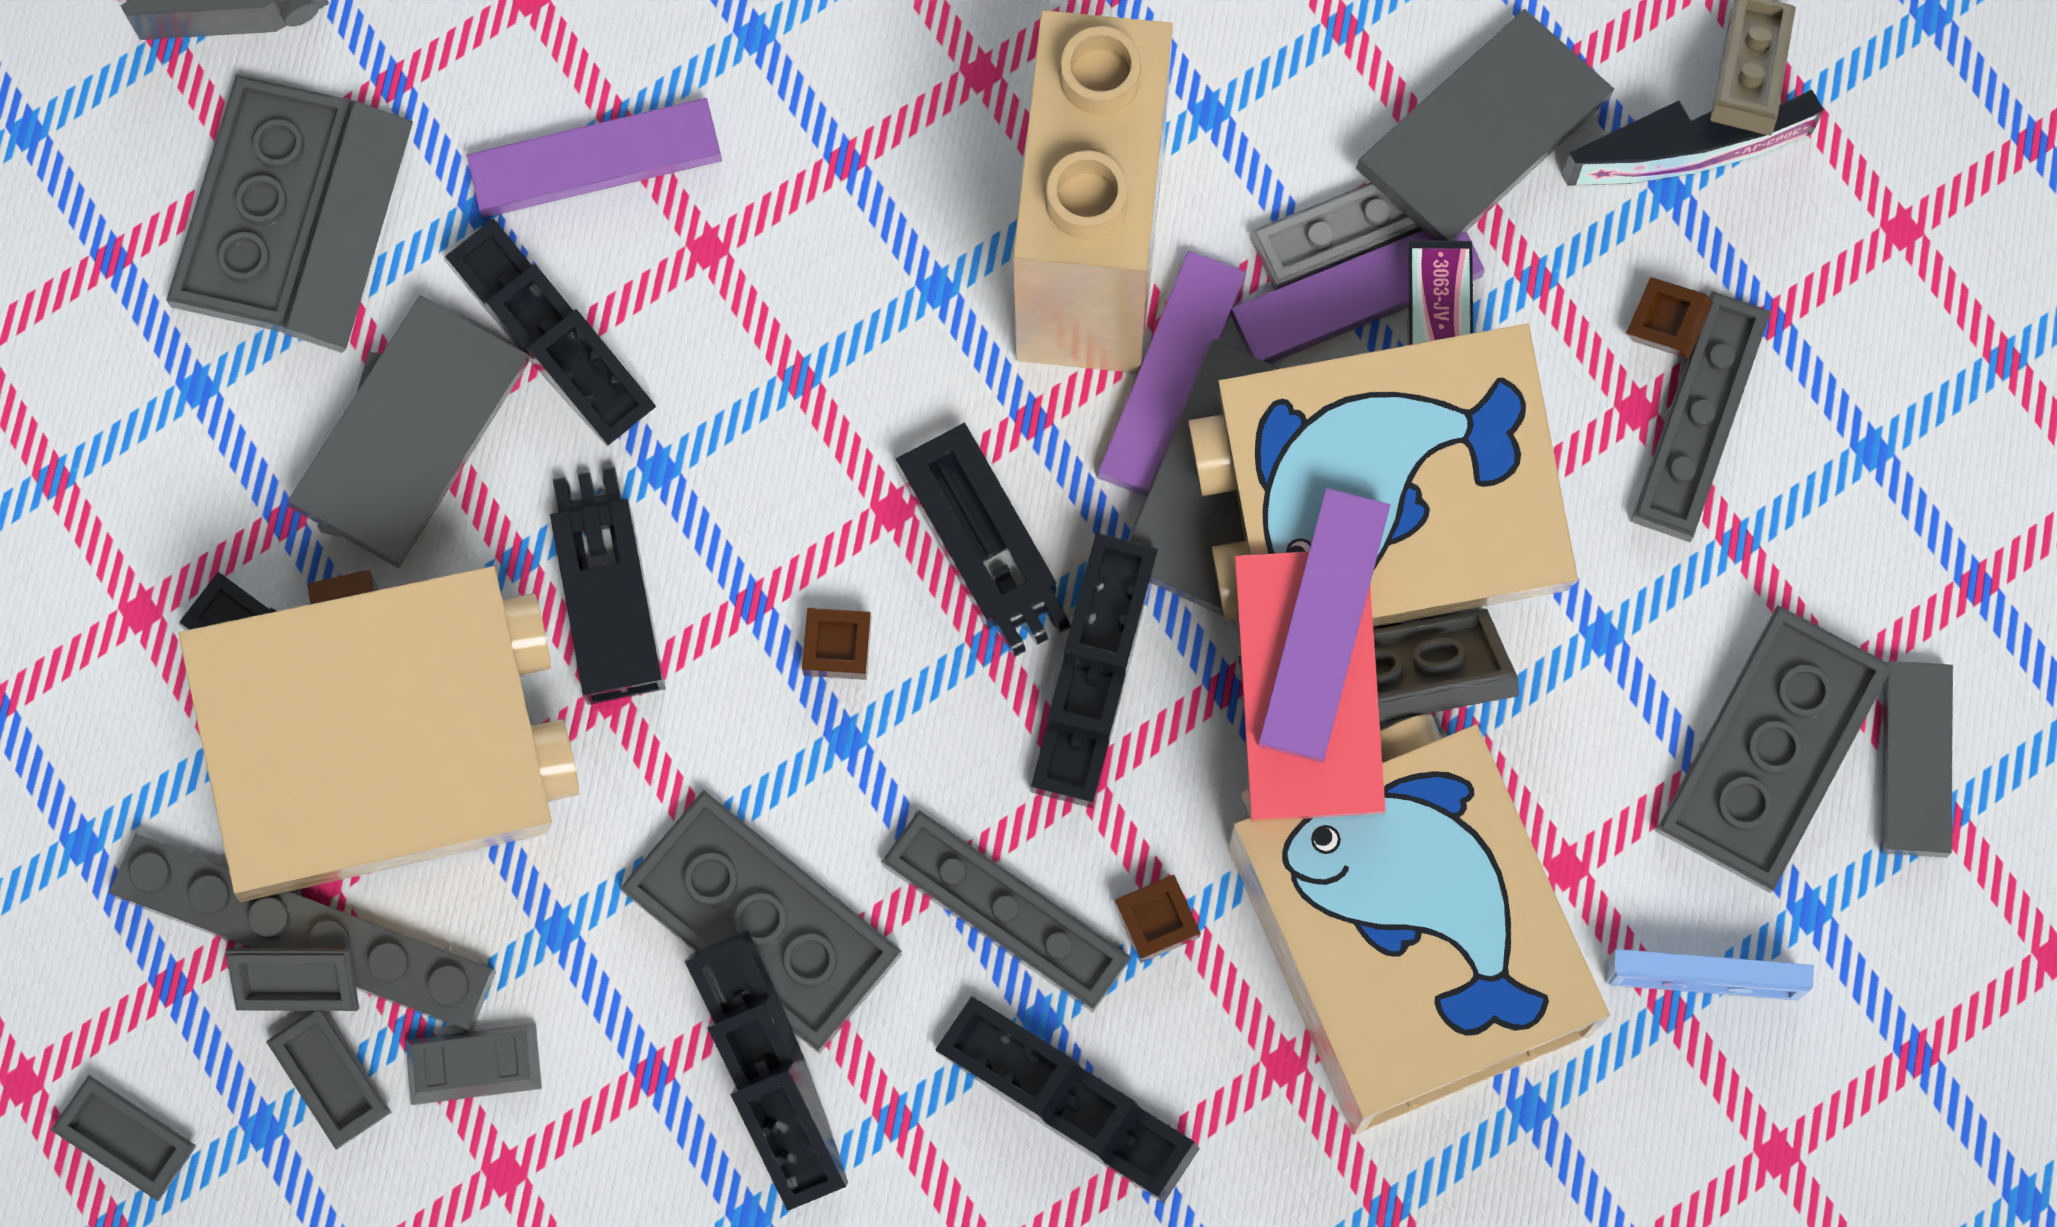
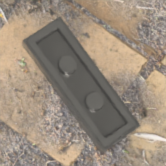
(1917, 759)

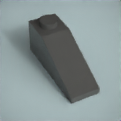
(216, 17)

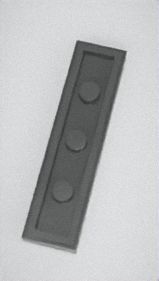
(348, 227)
(1700, 418)
(1006, 911)

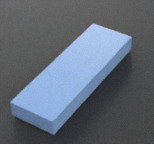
(1709, 974)

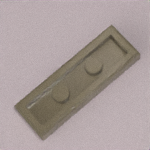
(1753, 65)

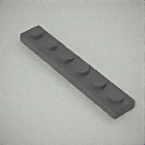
(382, 959)

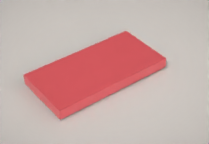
(1352, 770)

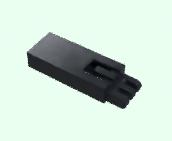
(975, 523)
(608, 602)

